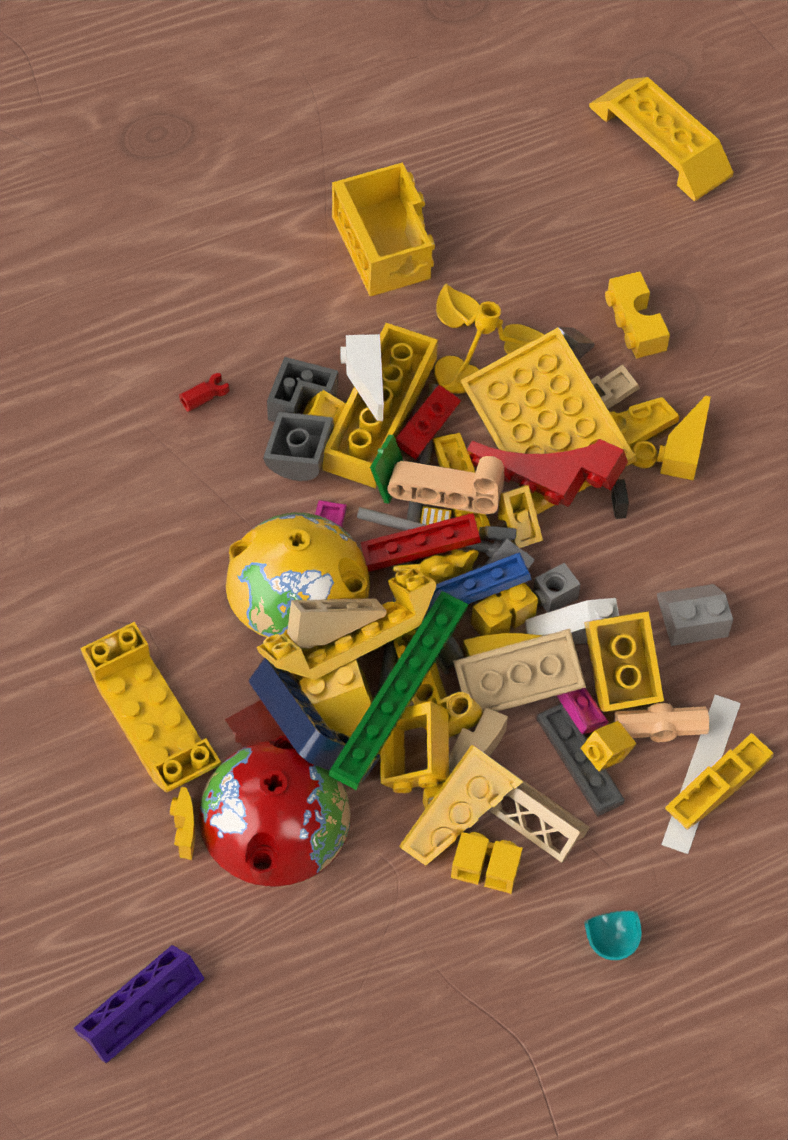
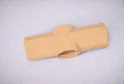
(664, 722)

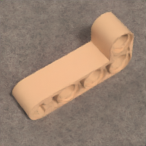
(450, 487)

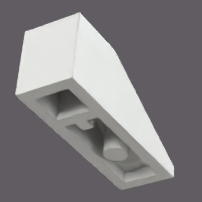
(364, 369)
(573, 618)

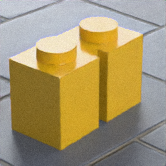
(494, 614)
(472, 855)

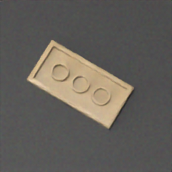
(522, 672)

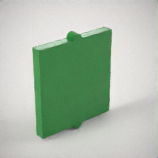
(384, 464)

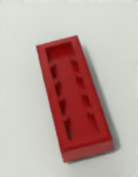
(427, 421)

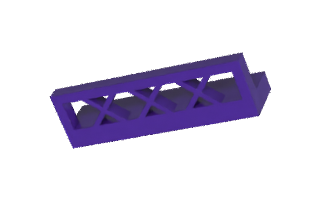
(141, 1003)

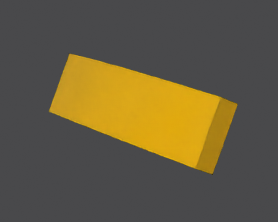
(453, 455)
(719, 781)

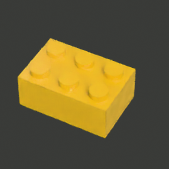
(624, 661)

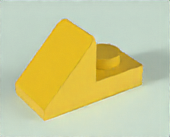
(519, 512)

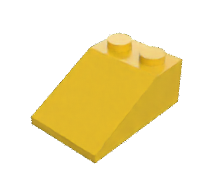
(340, 697)

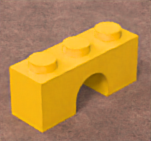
(642, 333)

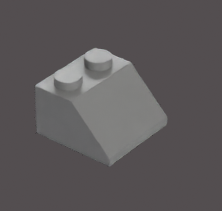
(695, 614)

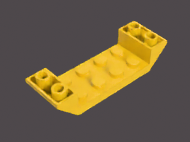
(668, 131)
(412, 596)
(147, 709)

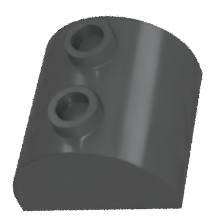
(298, 445)

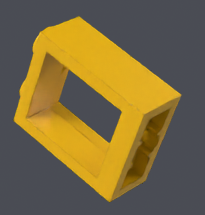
(393, 751)

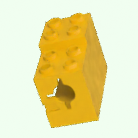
(384, 228)

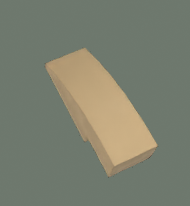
(485, 737)

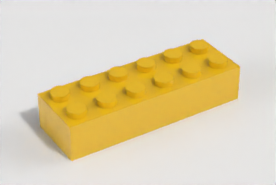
(357, 434)

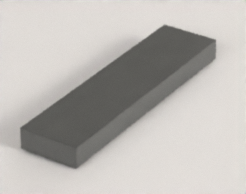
(567, 740)

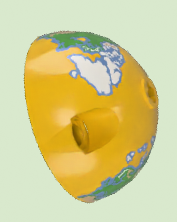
(292, 560)

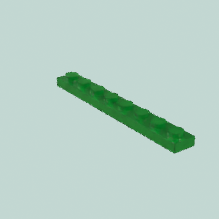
(398, 691)

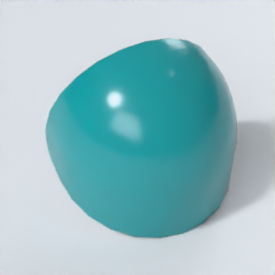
(614, 934)

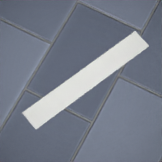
(707, 753)

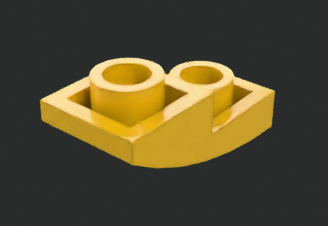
(183, 815)

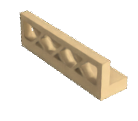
(548, 812)

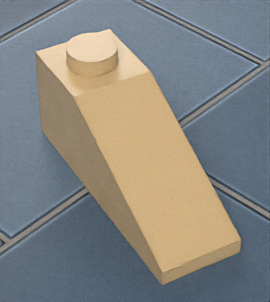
(329, 619)

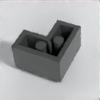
(297, 384)

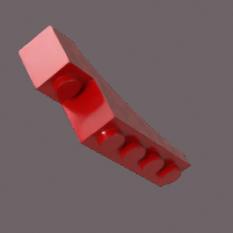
(561, 473)

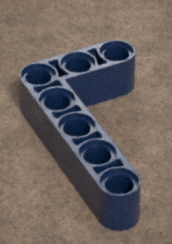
(298, 717)

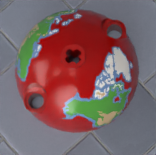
(300, 820)

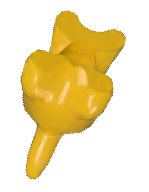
(444, 567)

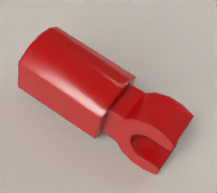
(203, 392)

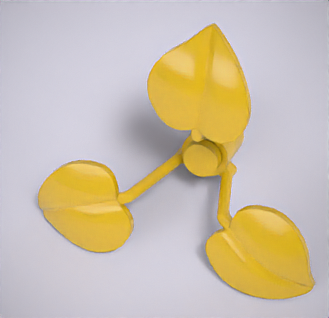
(459, 309)

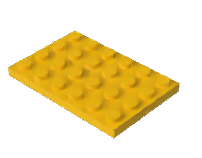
(542, 403)

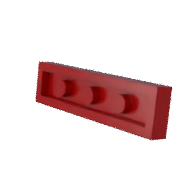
(420, 542)

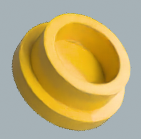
(645, 454)

